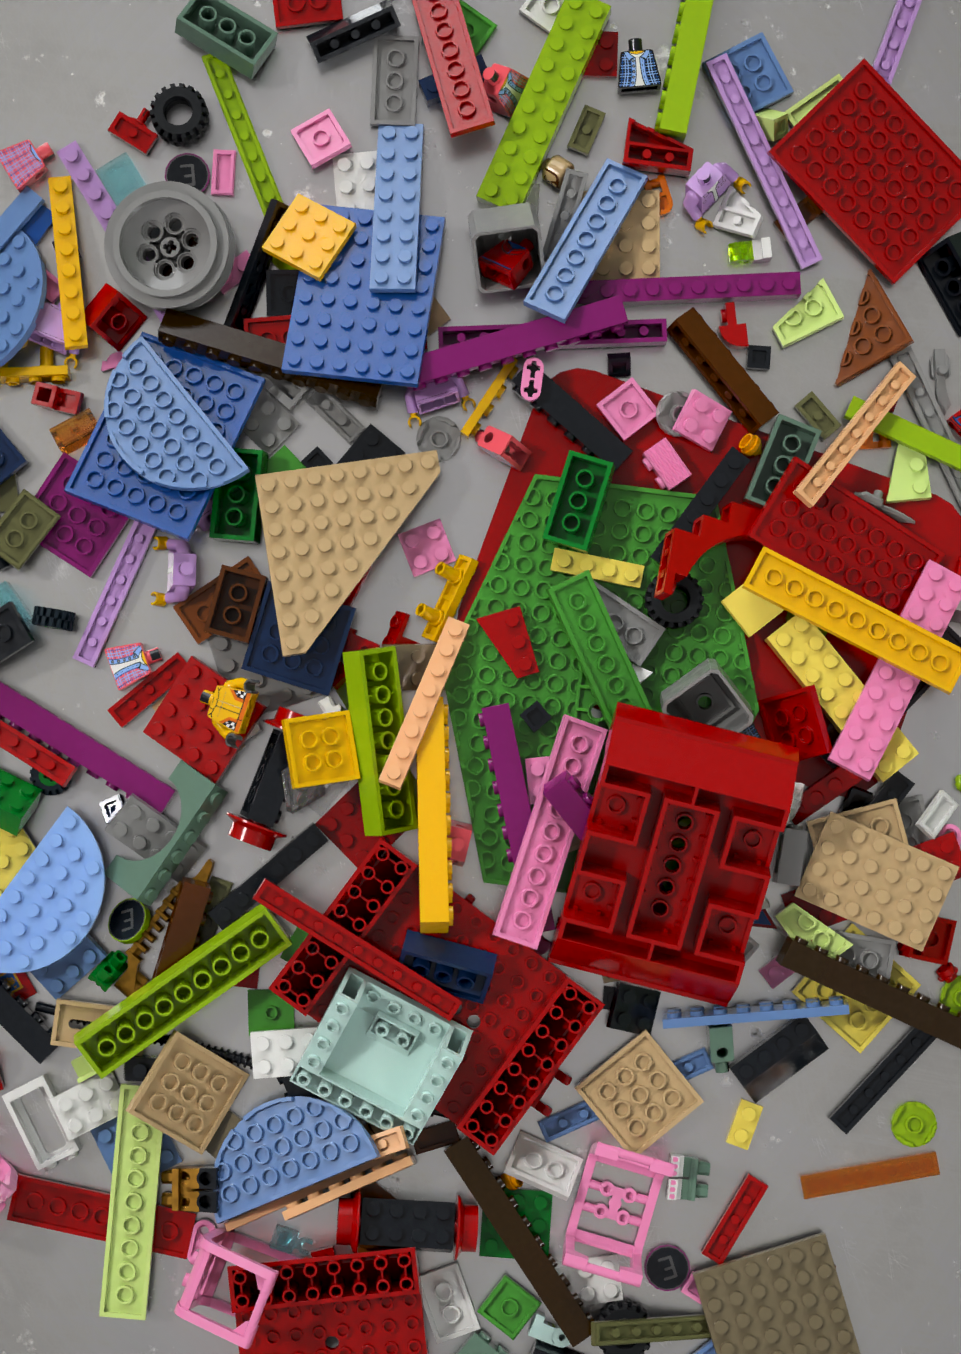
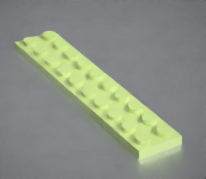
(131, 1214)

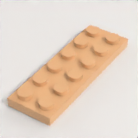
(341, 1189)

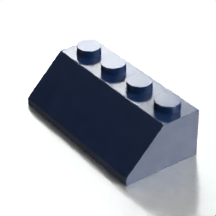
(450, 965)

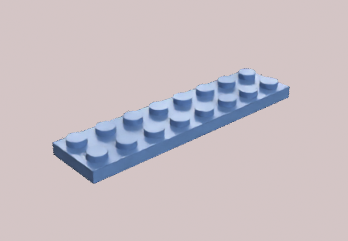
(397, 209)
(585, 241)
(764, 1012)

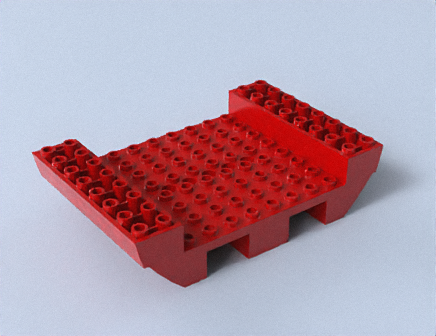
(738, 804)
(526, 1020)
(359, 1298)

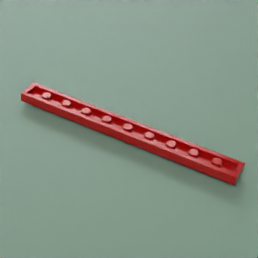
(357, 949)

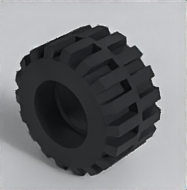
(170, 98)
(683, 618)
(621, 1310)

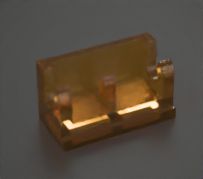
(74, 431)

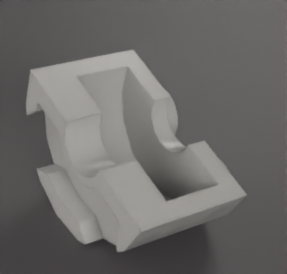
(284, 391)

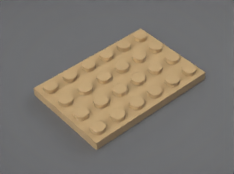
(876, 881)

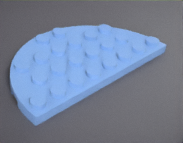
(52, 897)

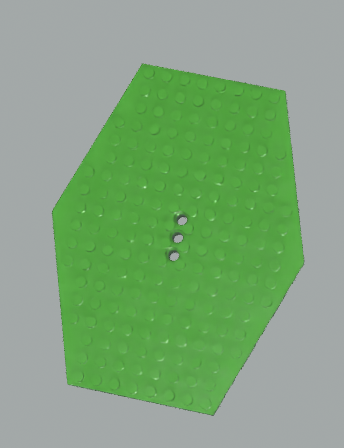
(627, 531)

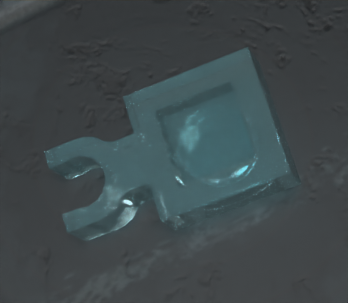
(287, 1239)

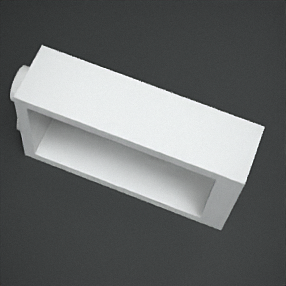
(39, 1155)

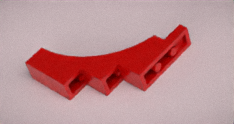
(684, 548)

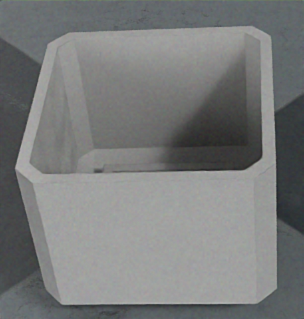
(520, 222)
(727, 706)

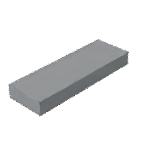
(335, 415)

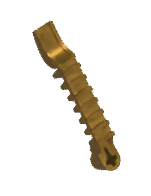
(132, 978)

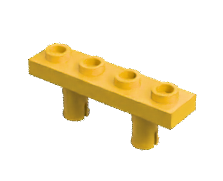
(44, 373)
(454, 589)

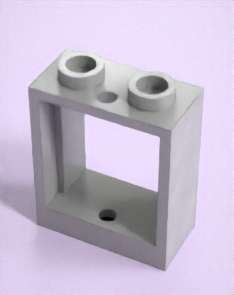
(790, 855)

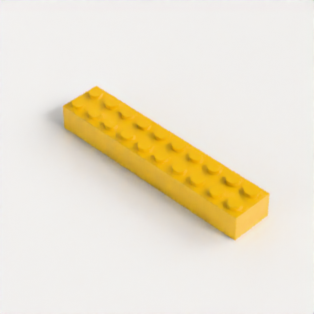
(434, 825)

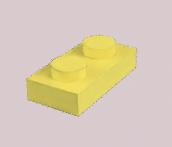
(744, 1124)

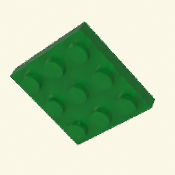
(537, 1208)

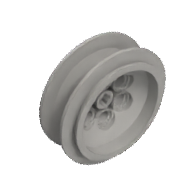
(130, 240)

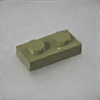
(586, 130)
(817, 415)

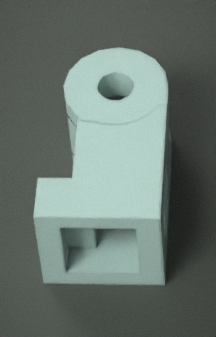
(547, 1331)

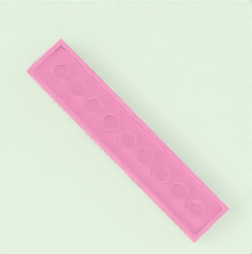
(889, 688)
(547, 837)

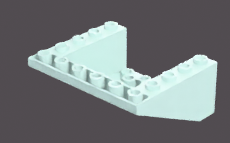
(381, 1055)

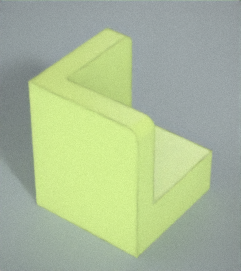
(773, 123)
(82, 1068)

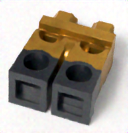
(191, 1188)

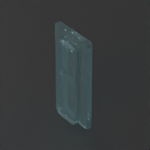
(120, 177)

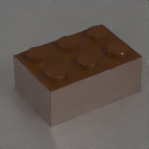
(235, 604)

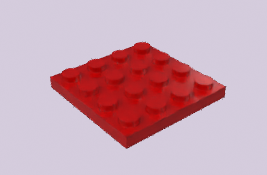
(186, 729)

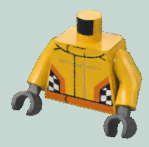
(231, 707)

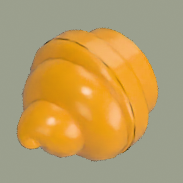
(750, 445)
(511, 1182)

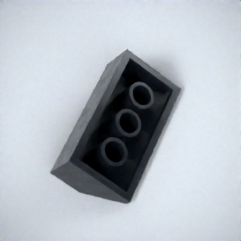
(943, 272)
(778, 1057)

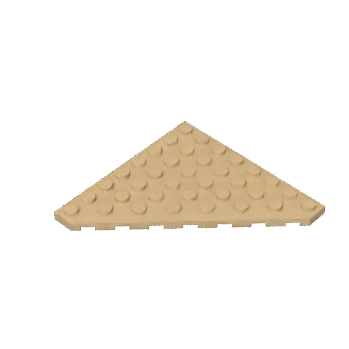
(329, 529)

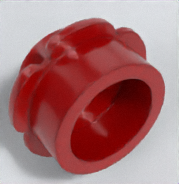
(947, 973)

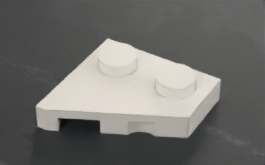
(738, 215)

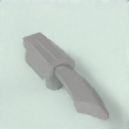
(941, 370)
(876, 501)

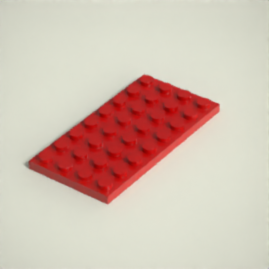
(843, 540)

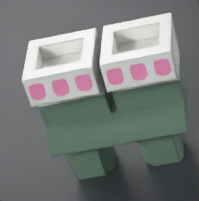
(687, 1188)

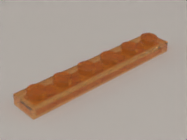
(869, 1174)

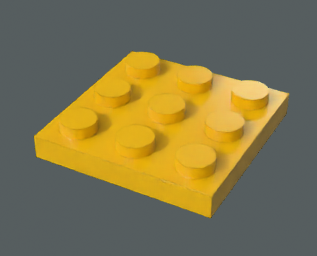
(309, 237)
(320, 749)

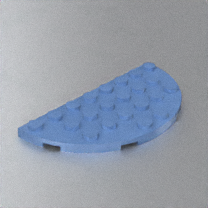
(21, 293)
(162, 427)
(287, 1149)

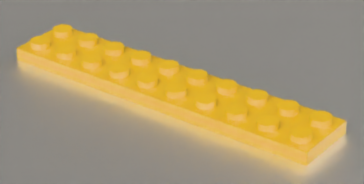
(855, 620)

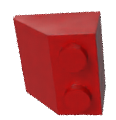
(113, 317)

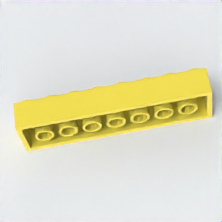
(817, 663)

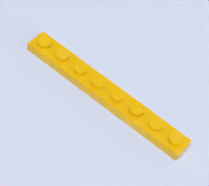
(68, 263)

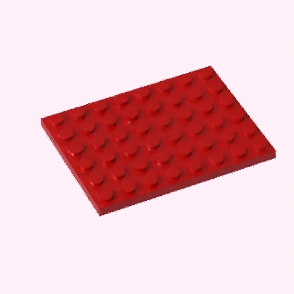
(874, 171)

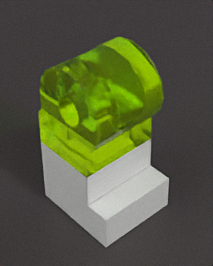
(750, 251)

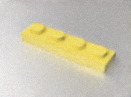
(599, 567)

